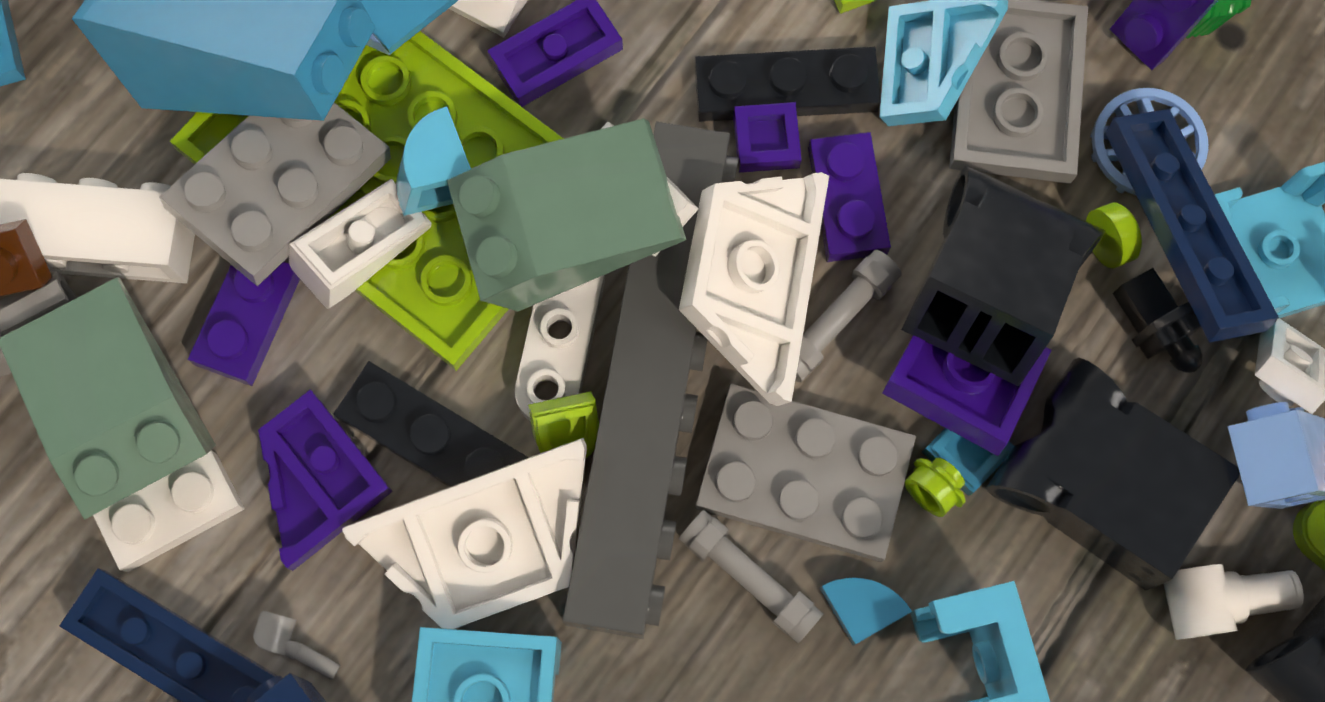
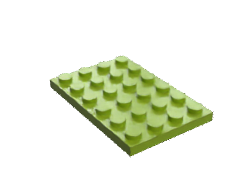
(431, 281)

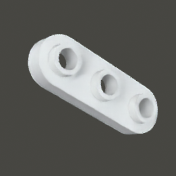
(559, 359)

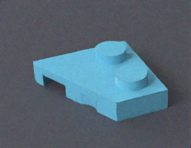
(932, 55)

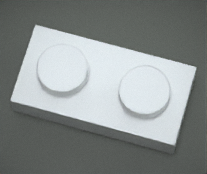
(1291, 367)
(168, 512)

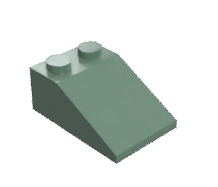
(564, 213)
(103, 398)

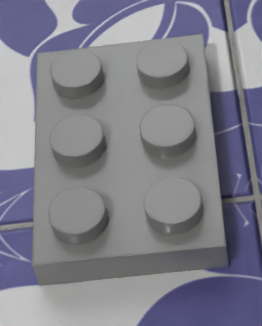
(1025, 96)
(273, 185)
(806, 473)

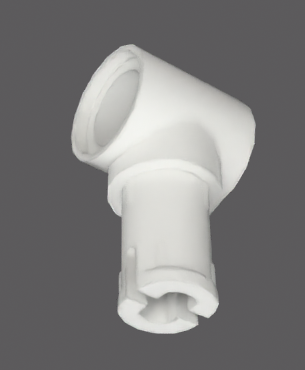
(1214, 601)

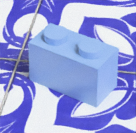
(1280, 456)

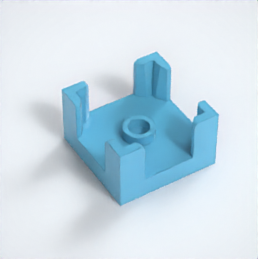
(1284, 238)
(999, 639)
(485, 666)

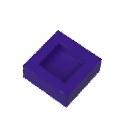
(767, 137)

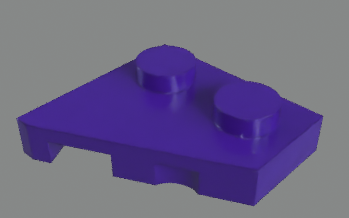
(315, 478)

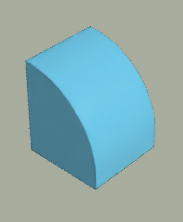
(429, 160)

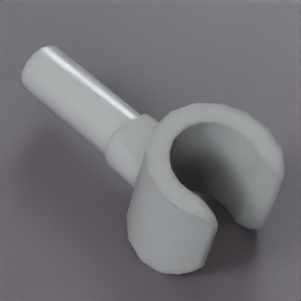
(274, 635)

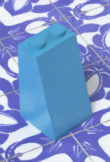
(230, 53)

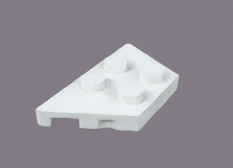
(755, 274)
(484, 539)

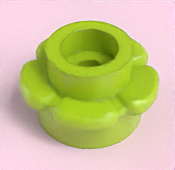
(936, 486)

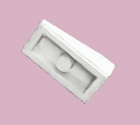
(354, 244)

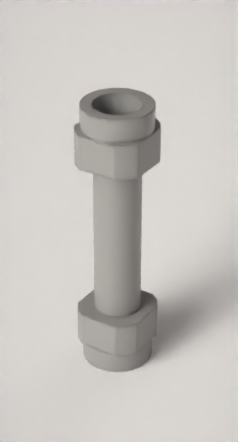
(871, 279)
(794, 614)

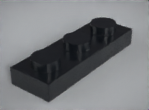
(814, 79)
(421, 429)

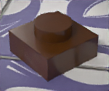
(20, 259)

